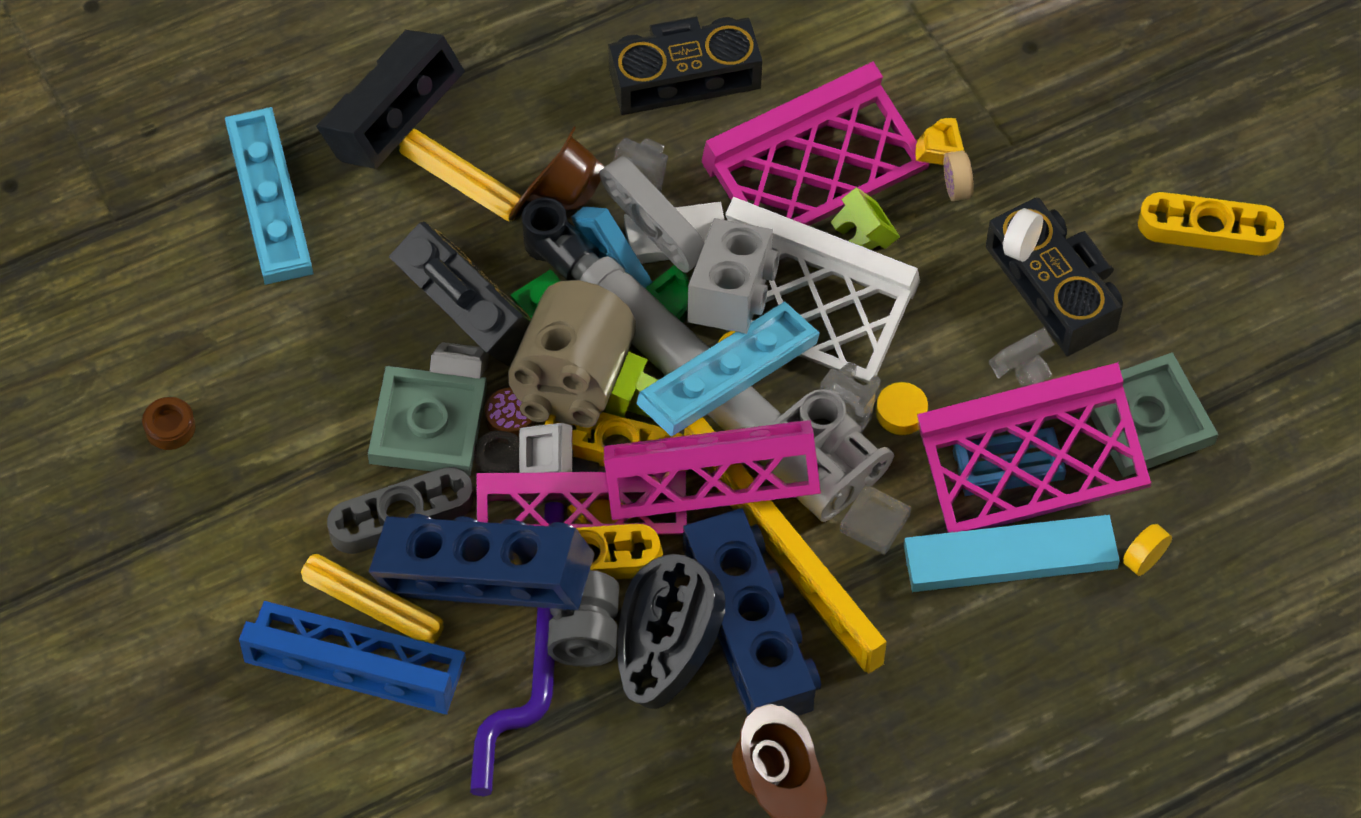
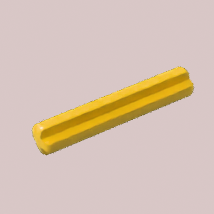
(459, 173)
(372, 599)

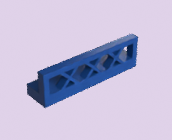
(352, 665)

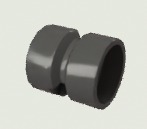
(588, 634)

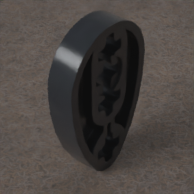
(644, 612)

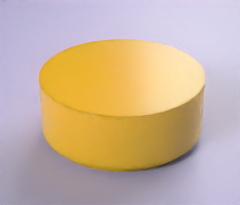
(899, 408)
(1147, 549)

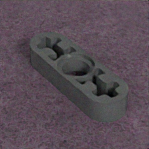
(410, 490)

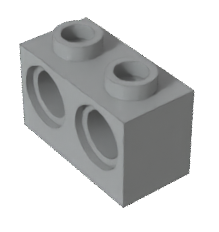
(732, 276)

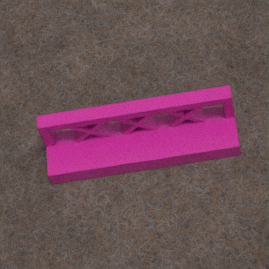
(711, 450)
(573, 487)

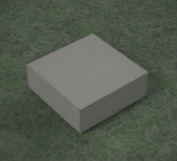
(459, 360)
(545, 448)

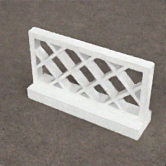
(843, 260)

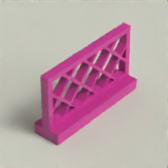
(805, 116)
(1025, 407)

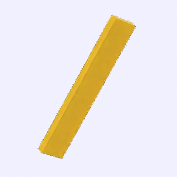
(805, 569)

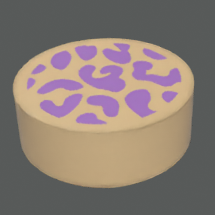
(958, 175)

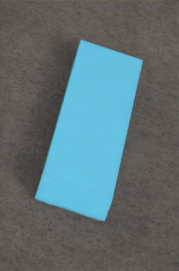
(268, 196)
(727, 369)
(1011, 553)

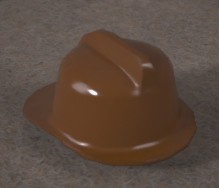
(567, 179)
(779, 764)

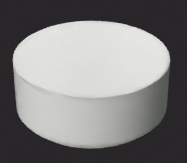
(1022, 234)

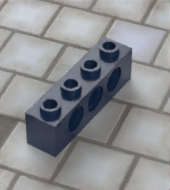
(732, 542)
(483, 561)

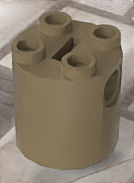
(572, 353)

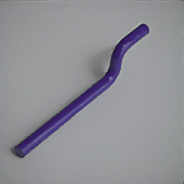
(540, 696)

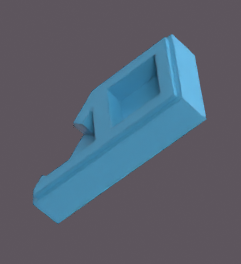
(605, 234)

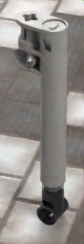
(843, 454)

